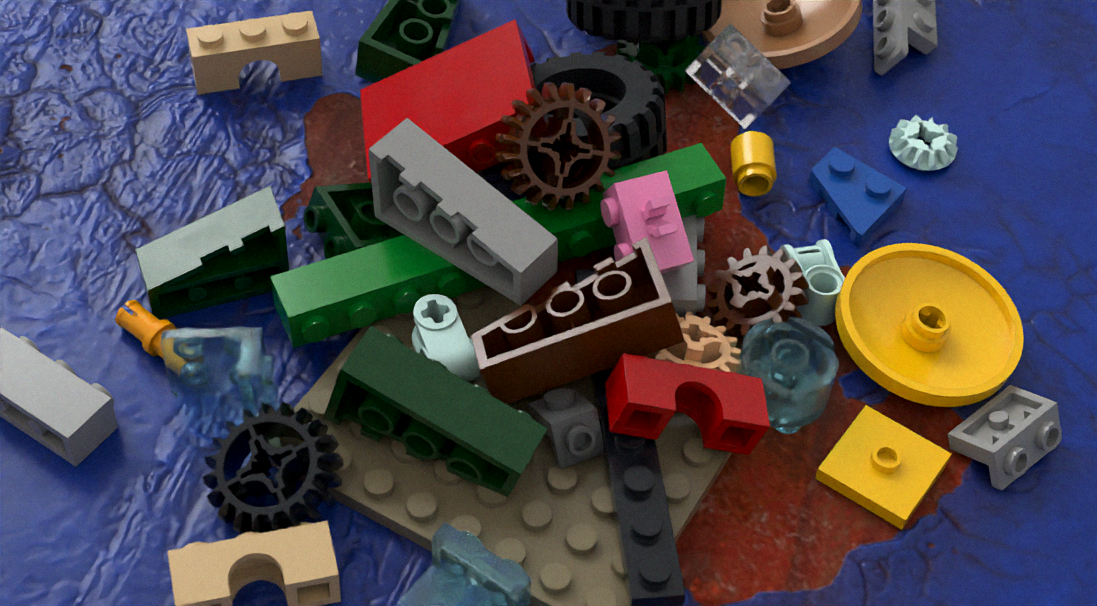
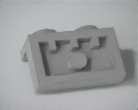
(1009, 434)

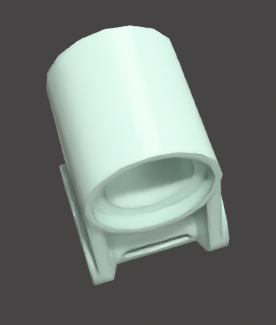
(823, 278)
(442, 336)

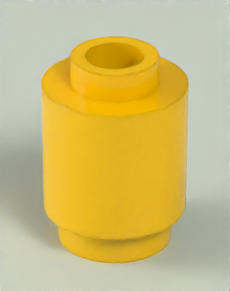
(753, 163)

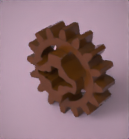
(756, 291)

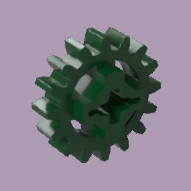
(665, 59)

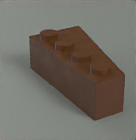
(580, 328)

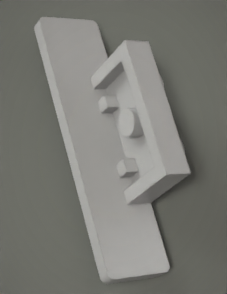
(900, 24)

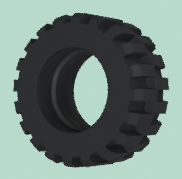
(644, 18)
(630, 95)

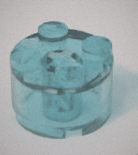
(795, 369)

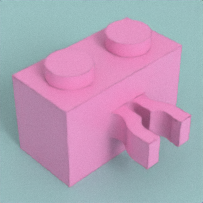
(649, 210)

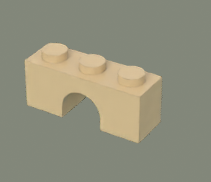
(224, 49)
(293, 558)

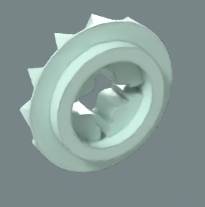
(914, 152)

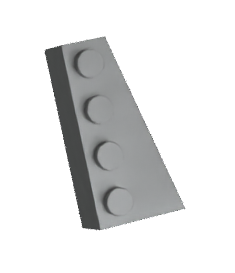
(458, 214)

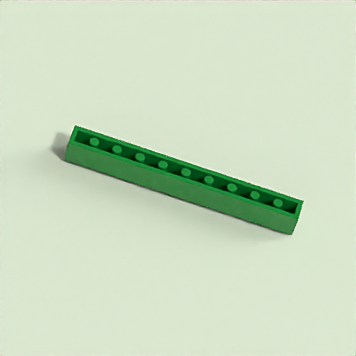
(396, 273)

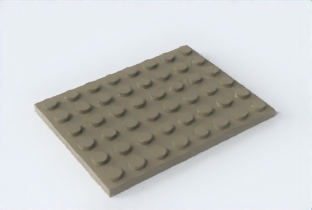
(555, 518)

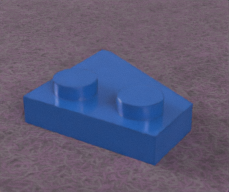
(855, 192)

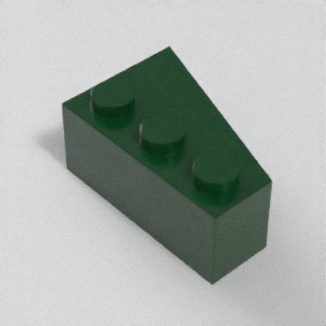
(216, 258)

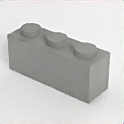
(52, 401)

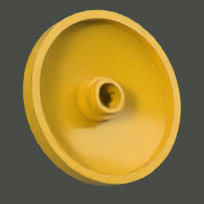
(929, 325)

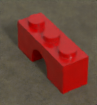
(723, 404)

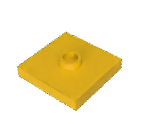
(883, 466)

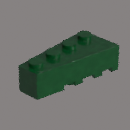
(405, 36)
(433, 413)

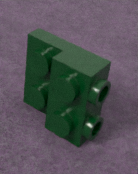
(345, 218)

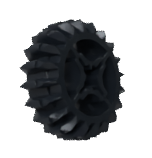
(234, 484)

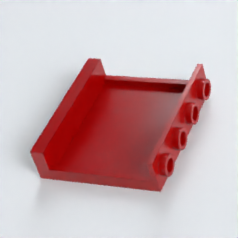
(457, 96)

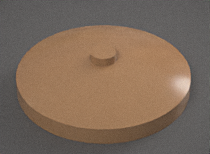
(789, 29)

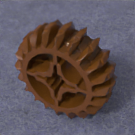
(563, 129)

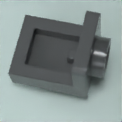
(571, 425)

